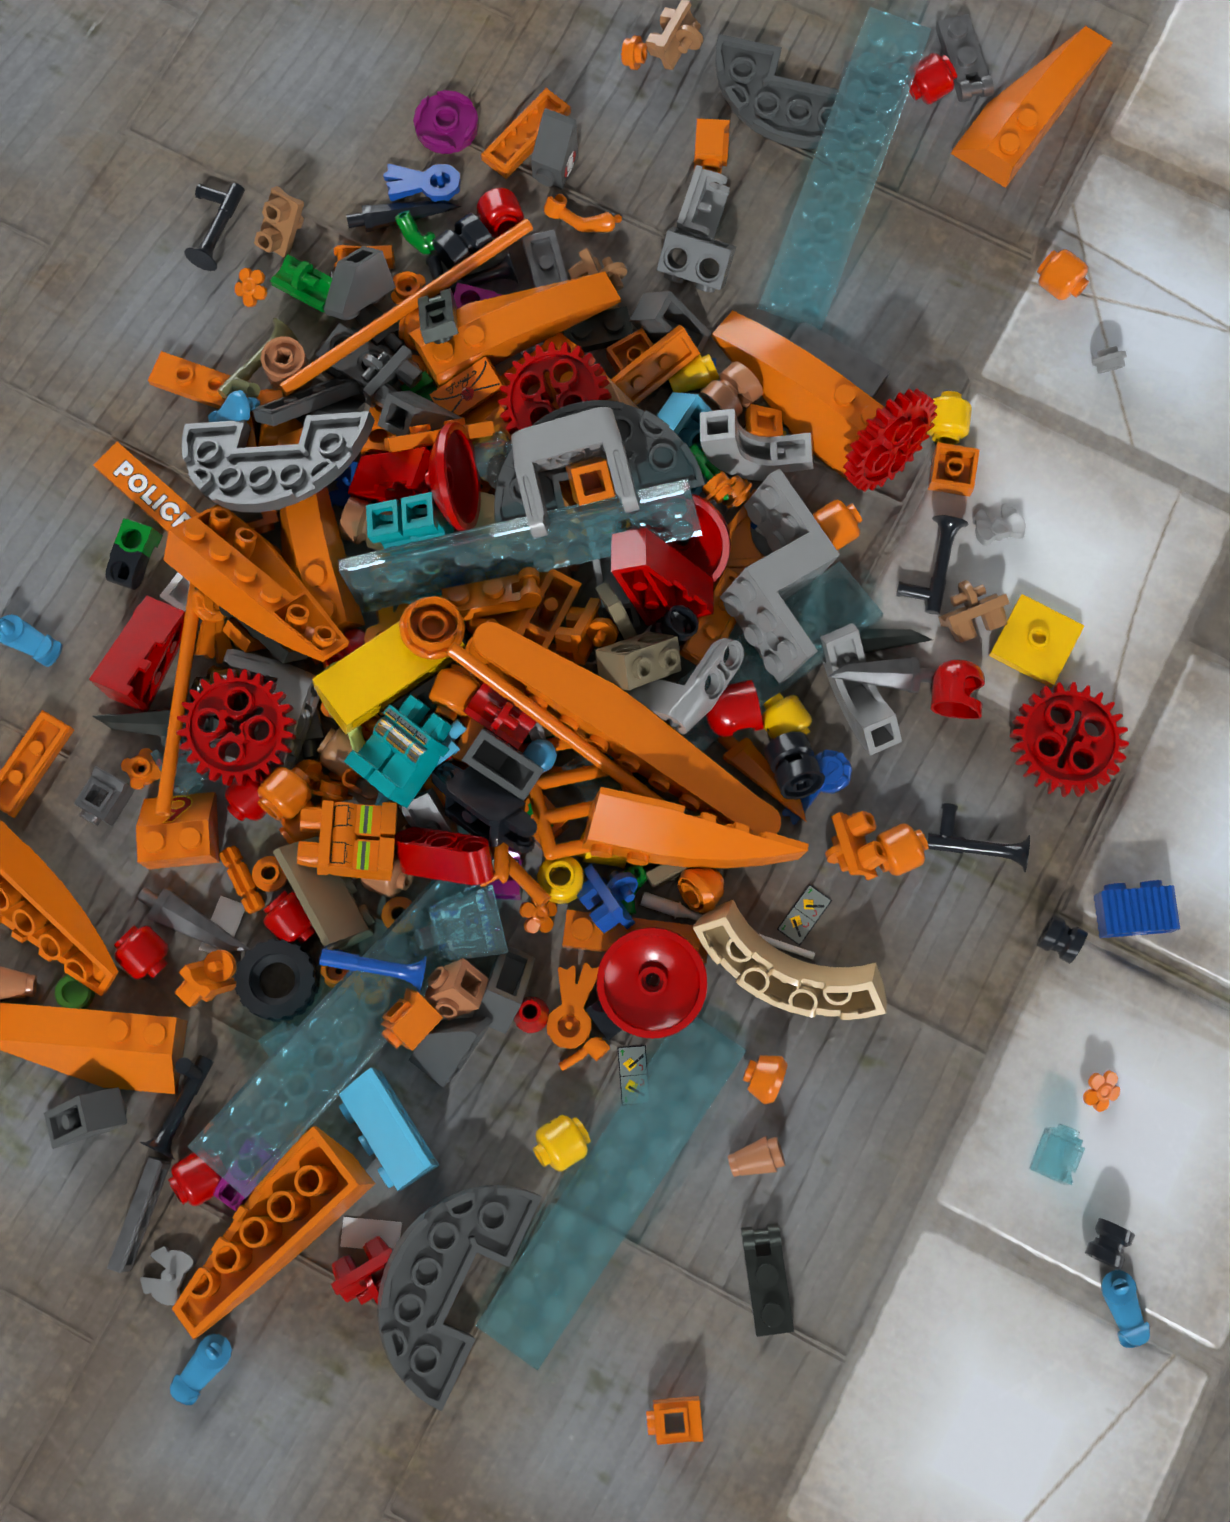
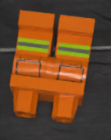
(352, 839)

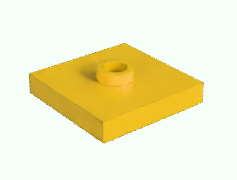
(1036, 641)

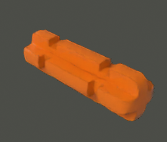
(242, 879)

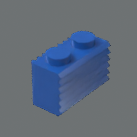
(1136, 910)

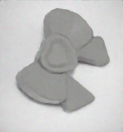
(1009, 526)
(168, 1287)

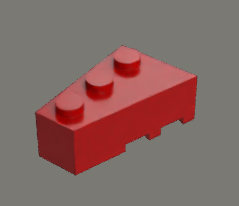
(391, 476)
(658, 576)

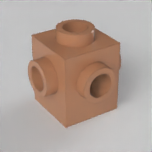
(456, 989)

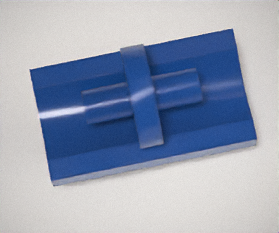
(612, 892)

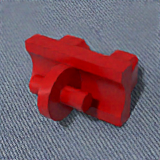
(499, 716)
(362, 1280)

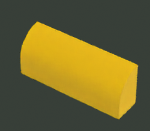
(373, 678)

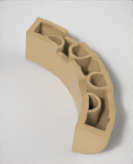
(783, 979)

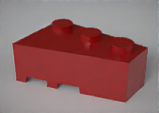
(141, 655)

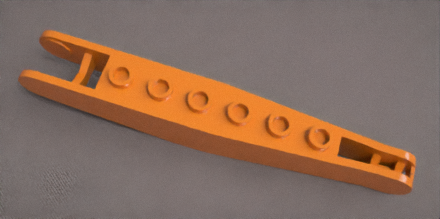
(620, 727)

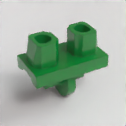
(302, 282)

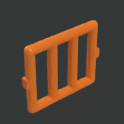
(545, 817)

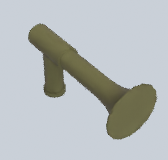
(244, 373)

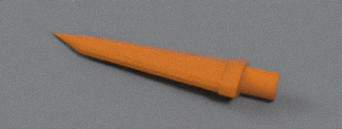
(751, 763)

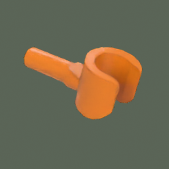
(349, 779)
(595, 1047)

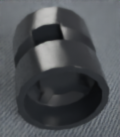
(466, 239)
(794, 765)

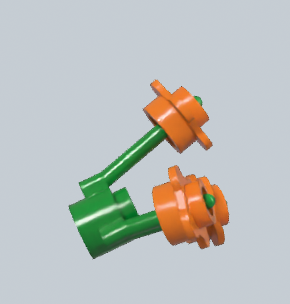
(719, 487)

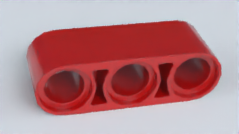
(444, 855)

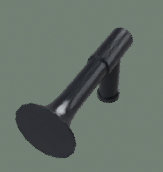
(203, 254)
(503, 270)
(934, 594)
(947, 842)
(195, 1075)

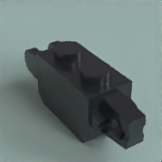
(485, 807)

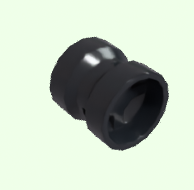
(678, 622)
(1061, 938)
(1110, 1243)

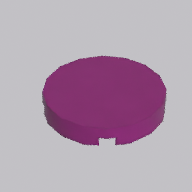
(446, 122)

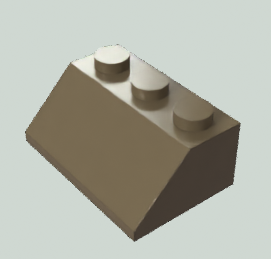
(326, 901)

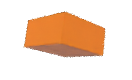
(628, 349)
(953, 469)

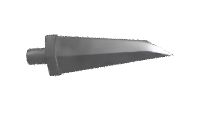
(895, 674)
(181, 916)

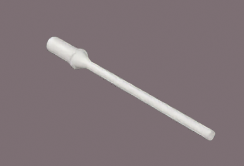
(678, 910)

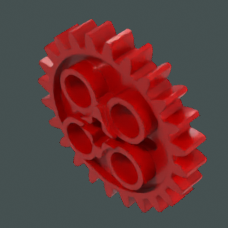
(585, 384)
(890, 439)
(219, 700)
(1099, 751)

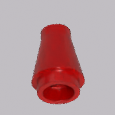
(538, 1022)

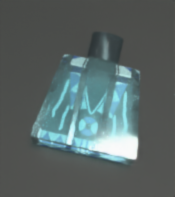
(465, 925)

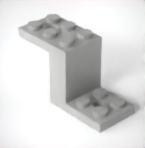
(798, 558)

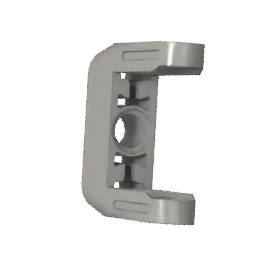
(564, 443)
(299, 692)
(687, 704)

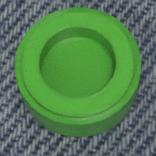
(73, 994)

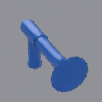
(411, 973)

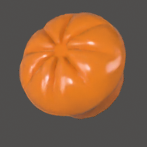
(431, 627)

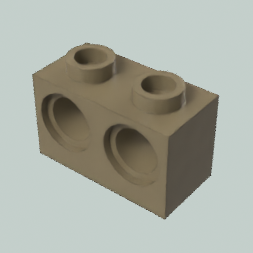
(639, 659)

